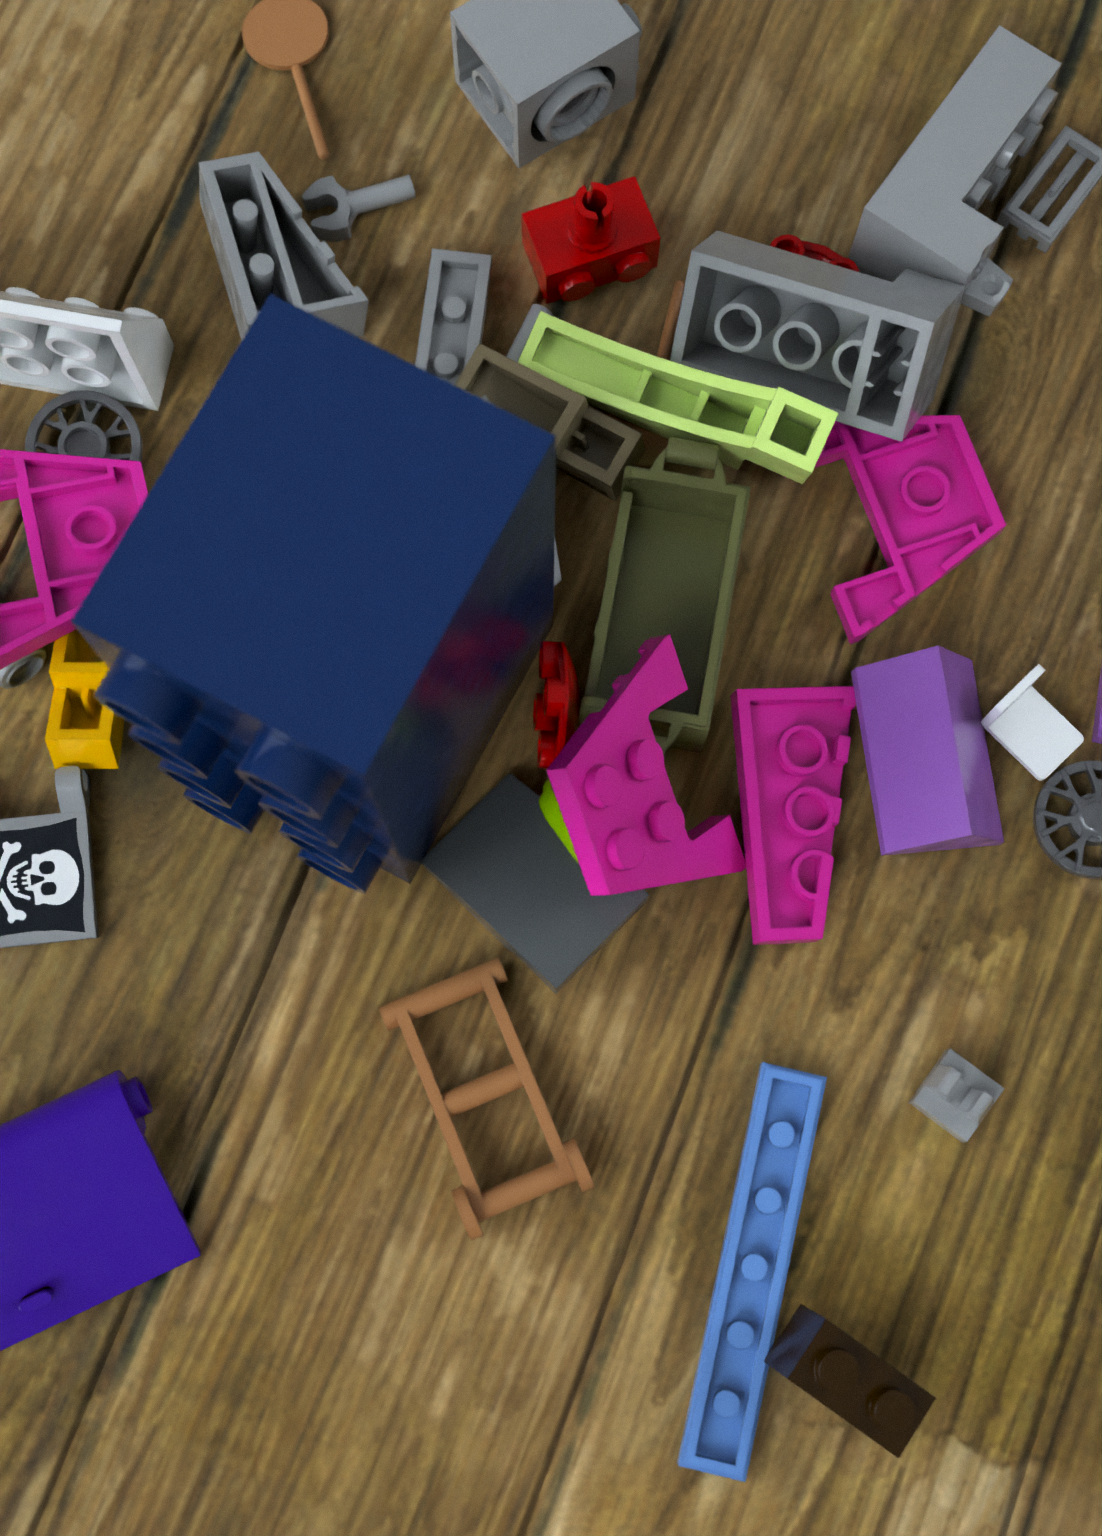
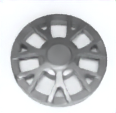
(85, 437)
(1082, 819)

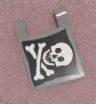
(49, 870)

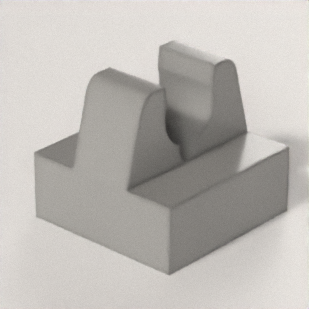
(956, 1095)

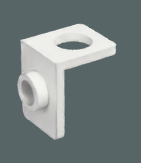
(1032, 728)

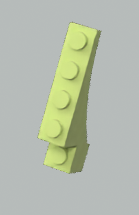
(683, 402)

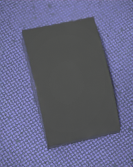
(527, 885)

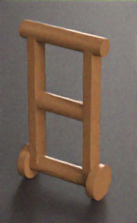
(470, 1201)

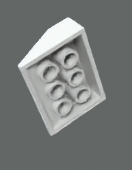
(83, 348)

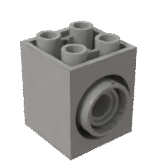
(544, 67)

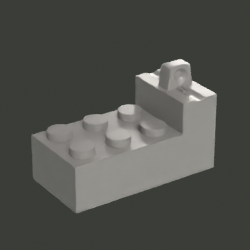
(930, 200)
(817, 330)

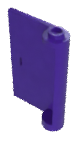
(82, 1207)

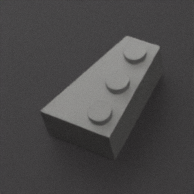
(270, 248)

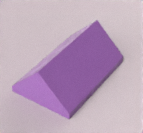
(926, 753)

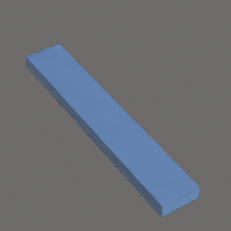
(752, 1272)

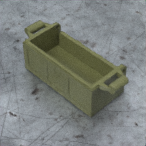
(671, 576)

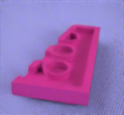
(789, 790)

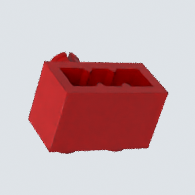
(591, 240)

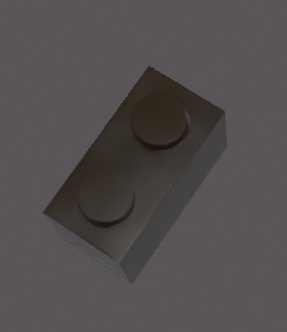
(850, 1380)

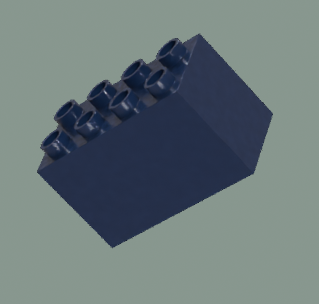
(330, 595)

